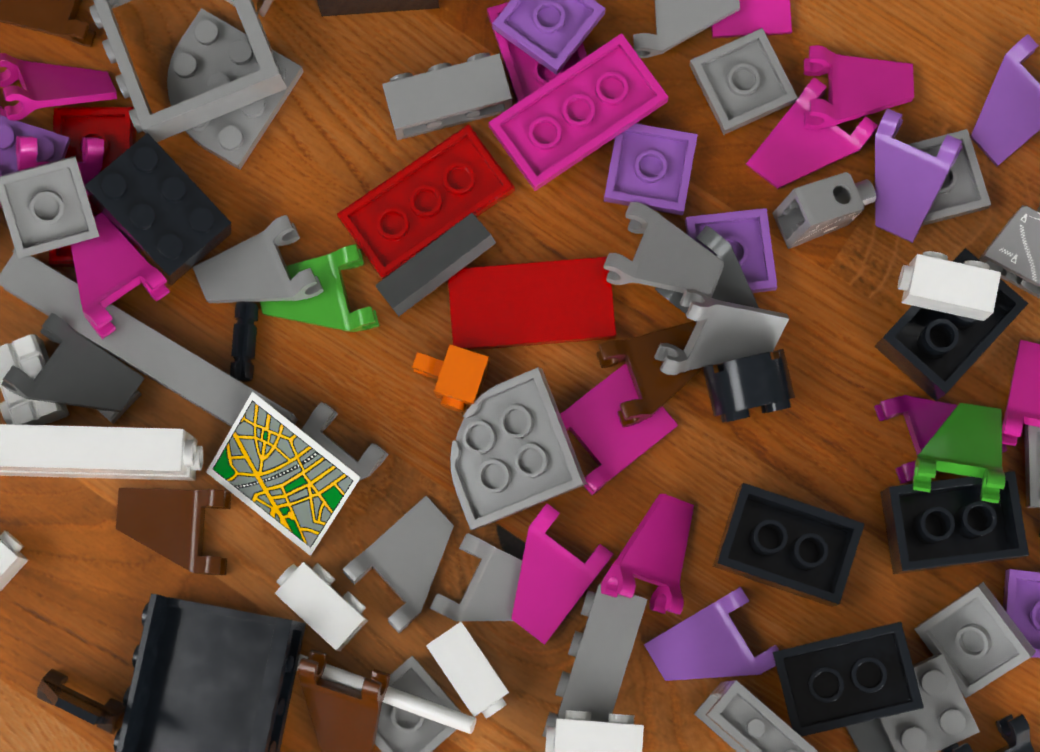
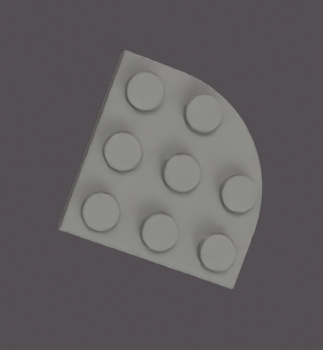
(210, 57)
(512, 451)

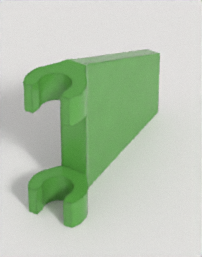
(331, 306)
(967, 446)

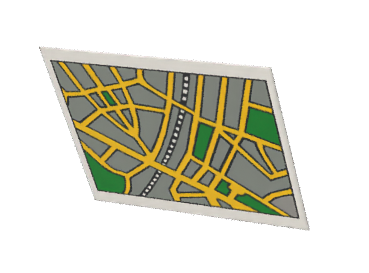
(282, 474)

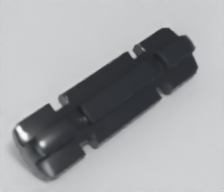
(244, 341)

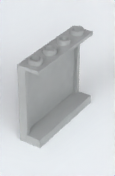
(747, 722)

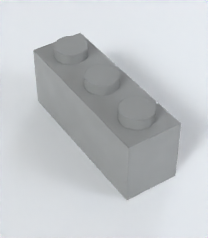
(447, 95)

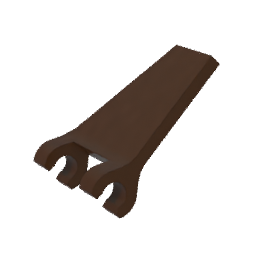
(48, 17)
(651, 384)
(172, 523)
(342, 715)

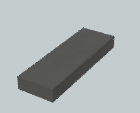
(435, 264)

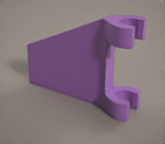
(1011, 107)
(907, 178)
(708, 645)

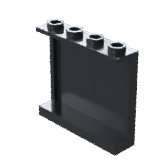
(209, 680)

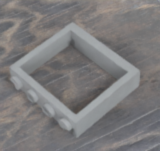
(203, 106)

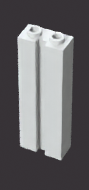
(99, 452)

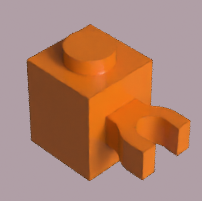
(458, 376)

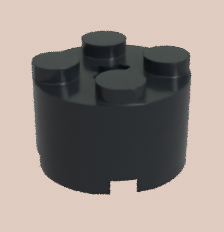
(749, 384)

